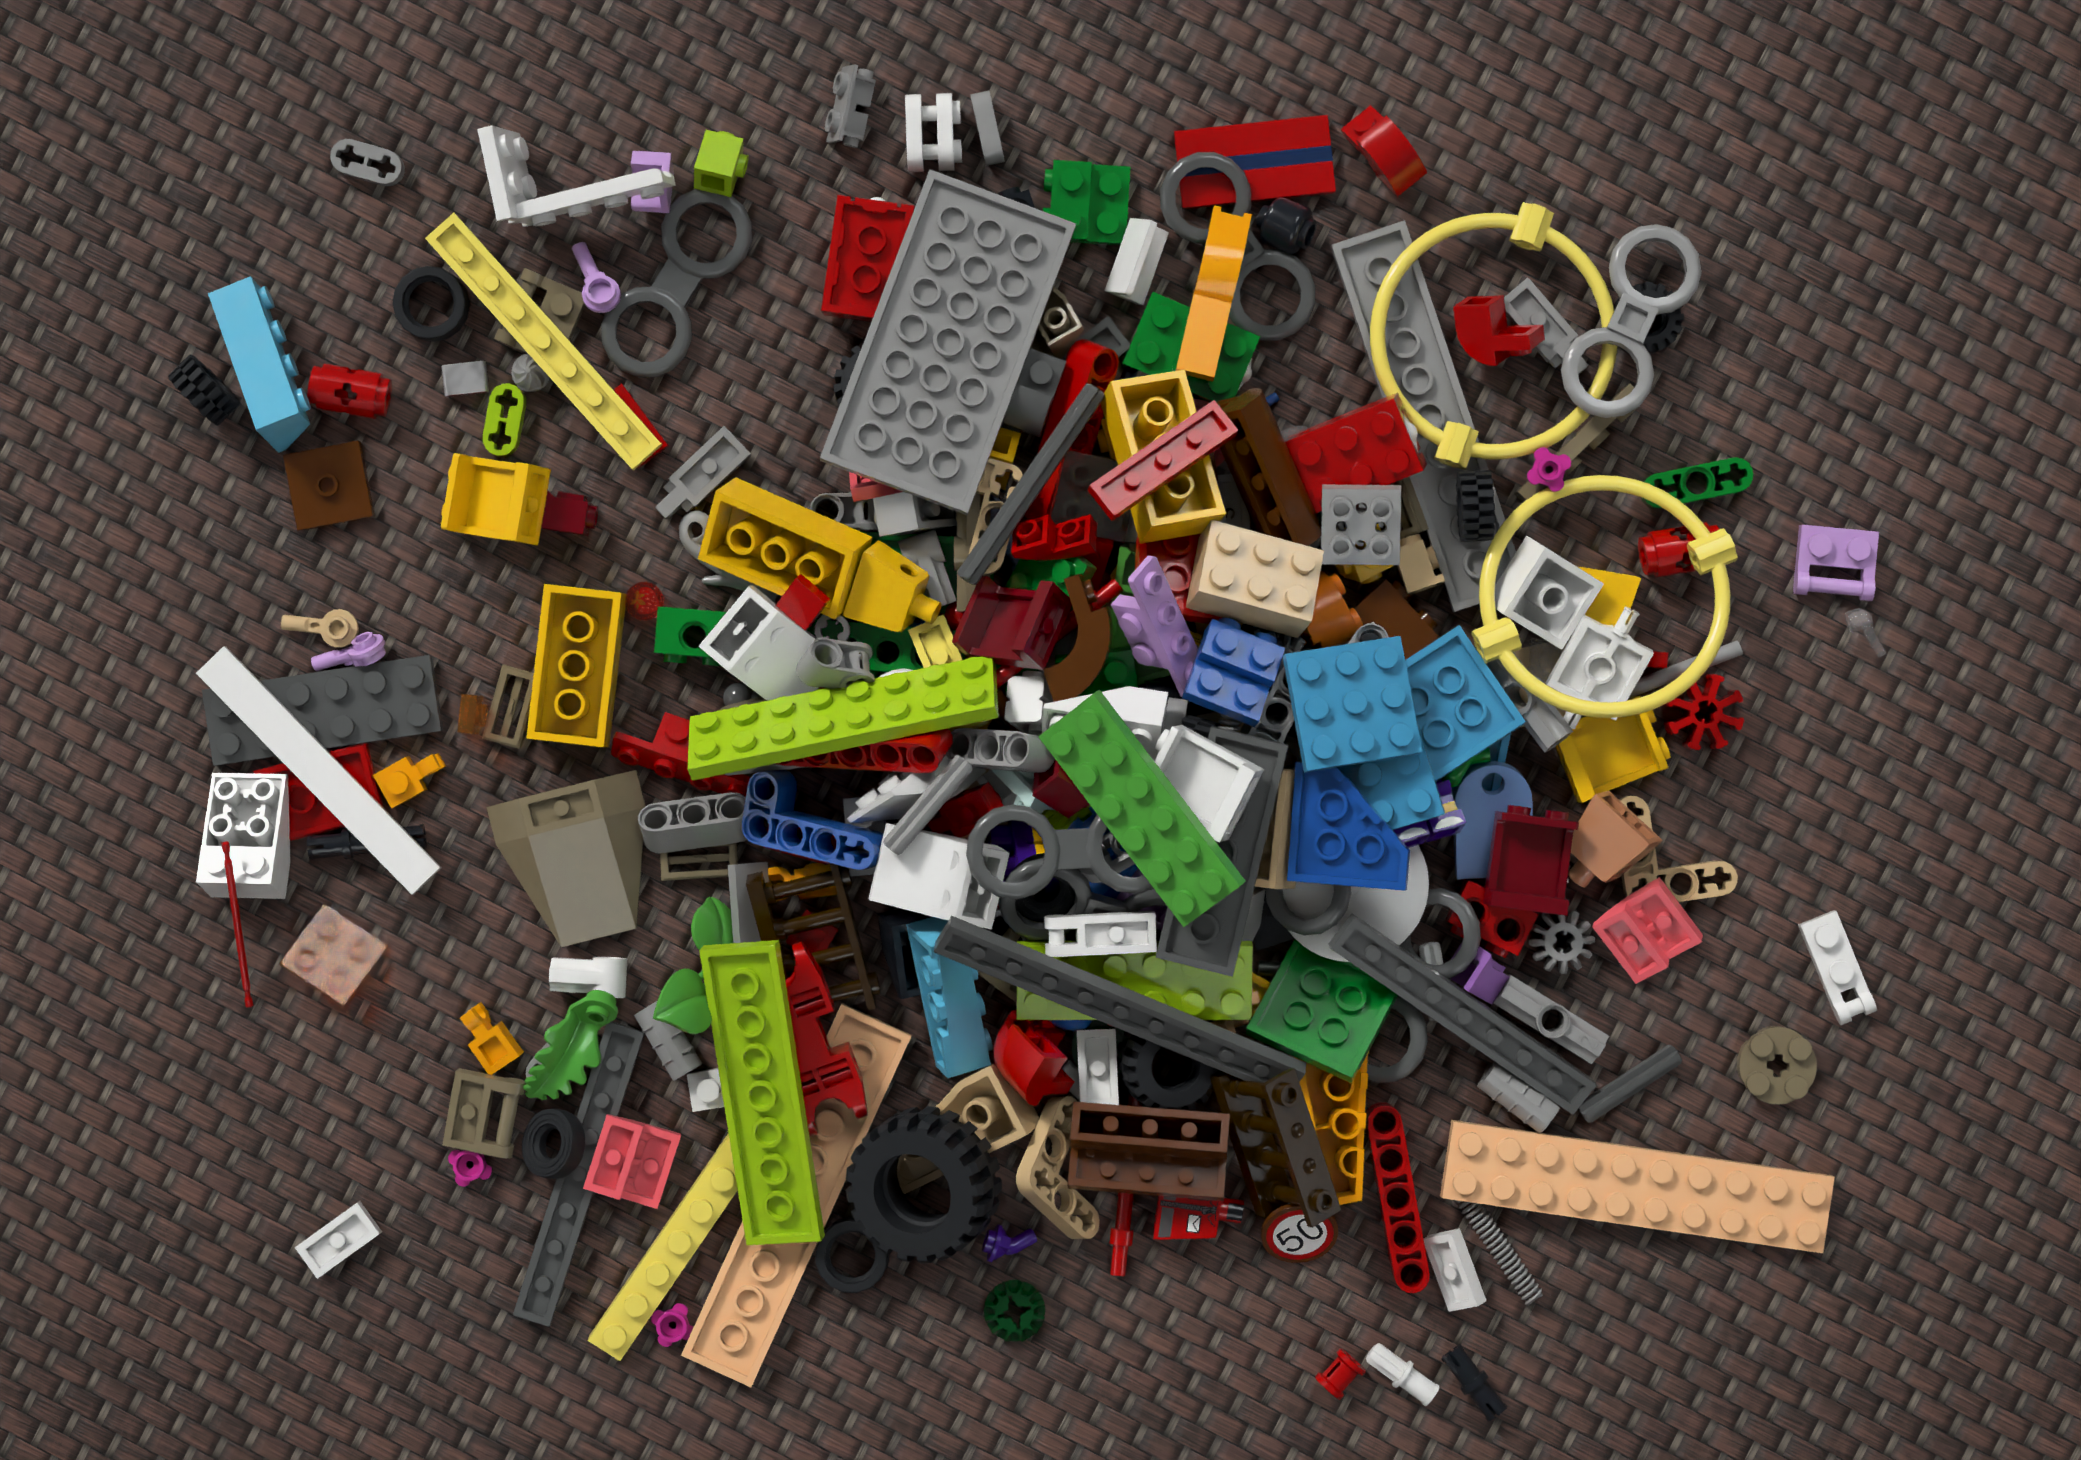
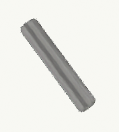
(928, 804)

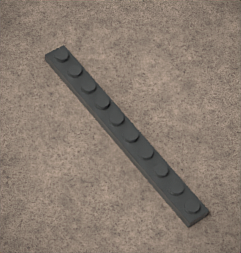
(1111, 1003)

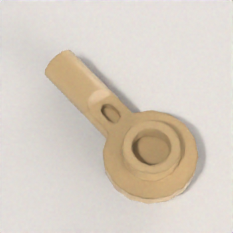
(336, 627)

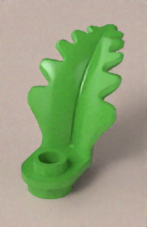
(571, 1046)

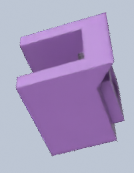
(1483, 976)

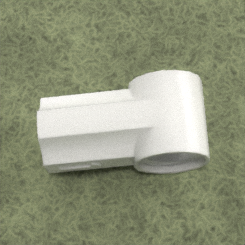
(587, 975)

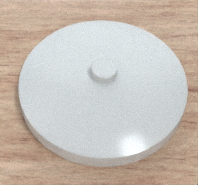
(1386, 910)

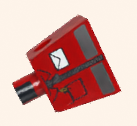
(1193, 1217)

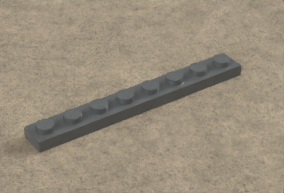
(1462, 1013)
(569, 1200)

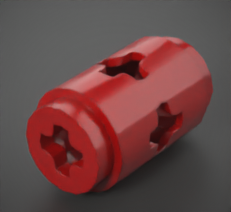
(371, 388)
(1661, 551)

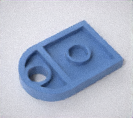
(1479, 809)

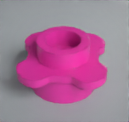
(1538, 473)
(464, 1174)
(667, 1334)

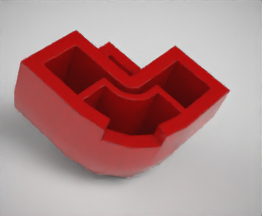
(1030, 1058)

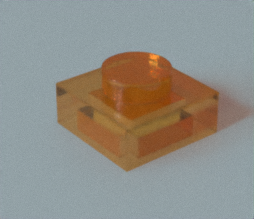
(472, 714)

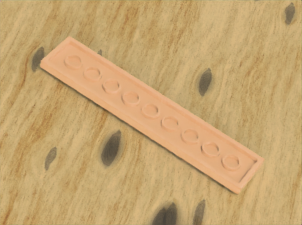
(1637, 1186)
(761, 1279)

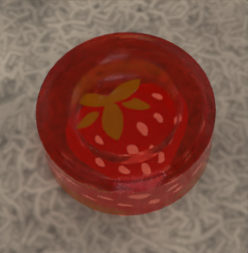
(643, 601)

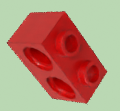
(1490, 919)

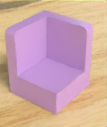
(647, 160)

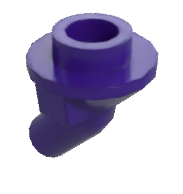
(998, 1243)

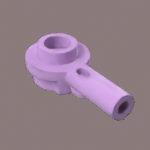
(600, 291)
(365, 650)

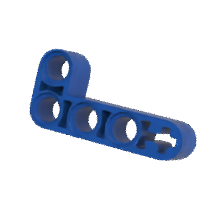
(816, 831)

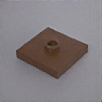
(328, 485)

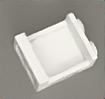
(1208, 778)

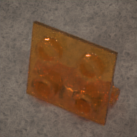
(333, 955)

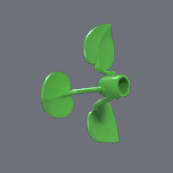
(684, 995)

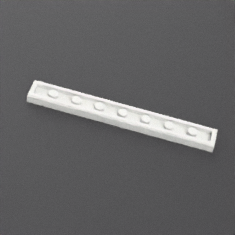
(318, 770)

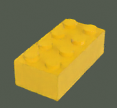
(1138, 414)
(777, 540)
(576, 665)

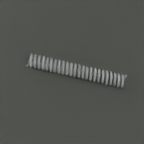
(1507, 1248)

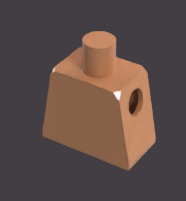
(1608, 840)

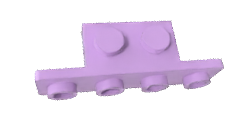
(1156, 623)

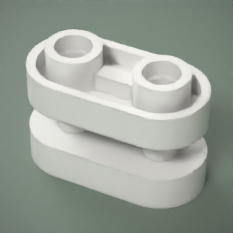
(948, 149)

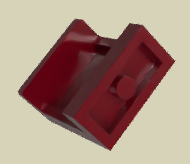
(1012, 623)
(1529, 861)

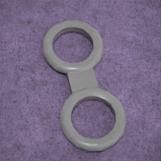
(1631, 321)

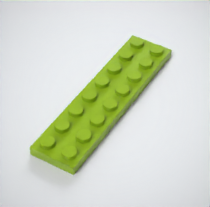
(843, 717)
(762, 1092)

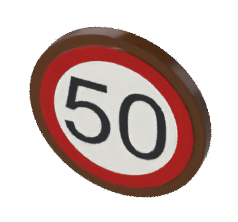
(1291, 1240)

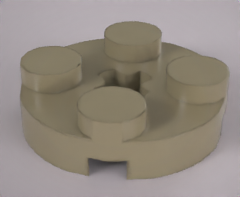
(1763, 1047)

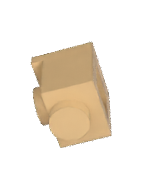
(1418, 565)

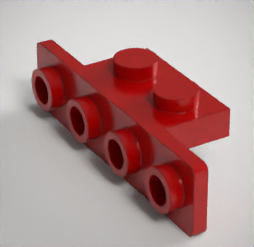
(669, 756)

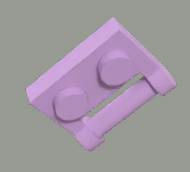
(1840, 550)

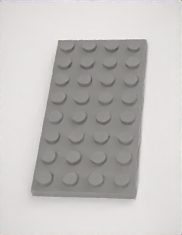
(948, 342)

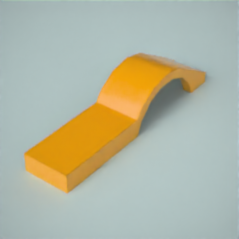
(1213, 294)

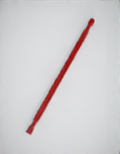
(237, 923)

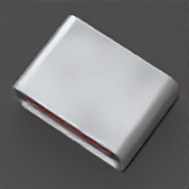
(465, 378)

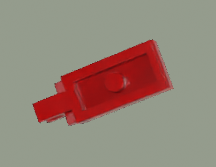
(965, 810)

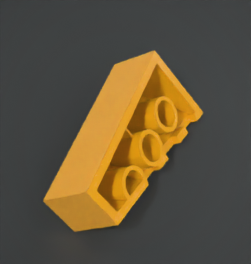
(1339, 1122)

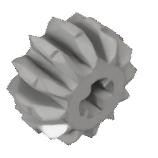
(1574, 943)

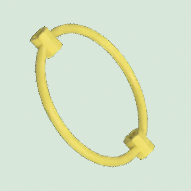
(1529, 232)
(1707, 553)

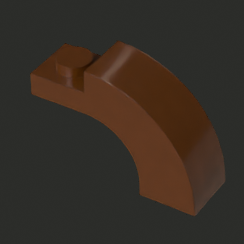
(1092, 644)

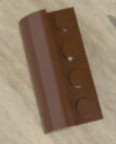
(1267, 471)
(1148, 1151)

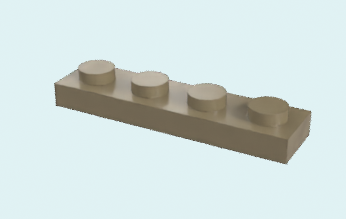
(1590, 434)

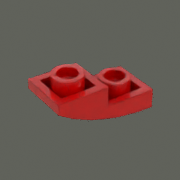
(1050, 541)

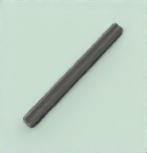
(1031, 484)

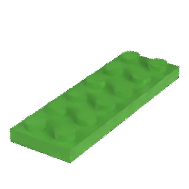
(1141, 808)

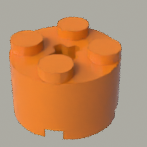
(1332, 619)

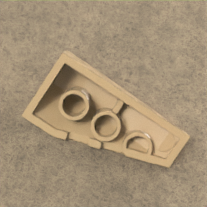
(987, 1104)

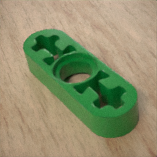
(1722, 467)

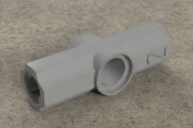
(1541, 718)
(1570, 1031)

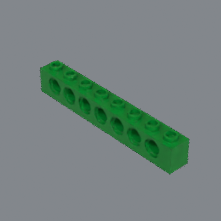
(675, 623)

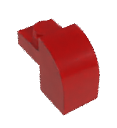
(1385, 149)
(1485, 333)

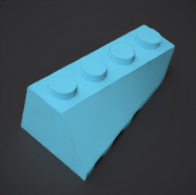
(260, 361)
(949, 1003)

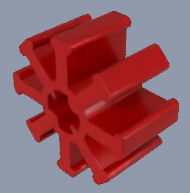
(1714, 716)

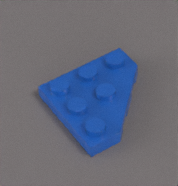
(1341, 836)

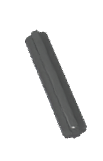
(1630, 1083)

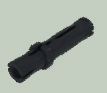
(348, 845)

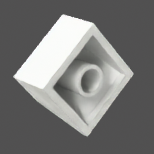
(1545, 592)

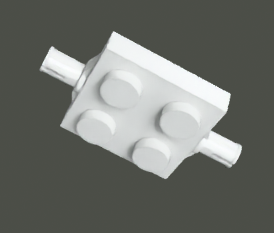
(1600, 662)

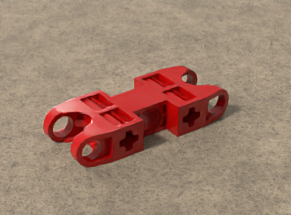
(822, 1069)

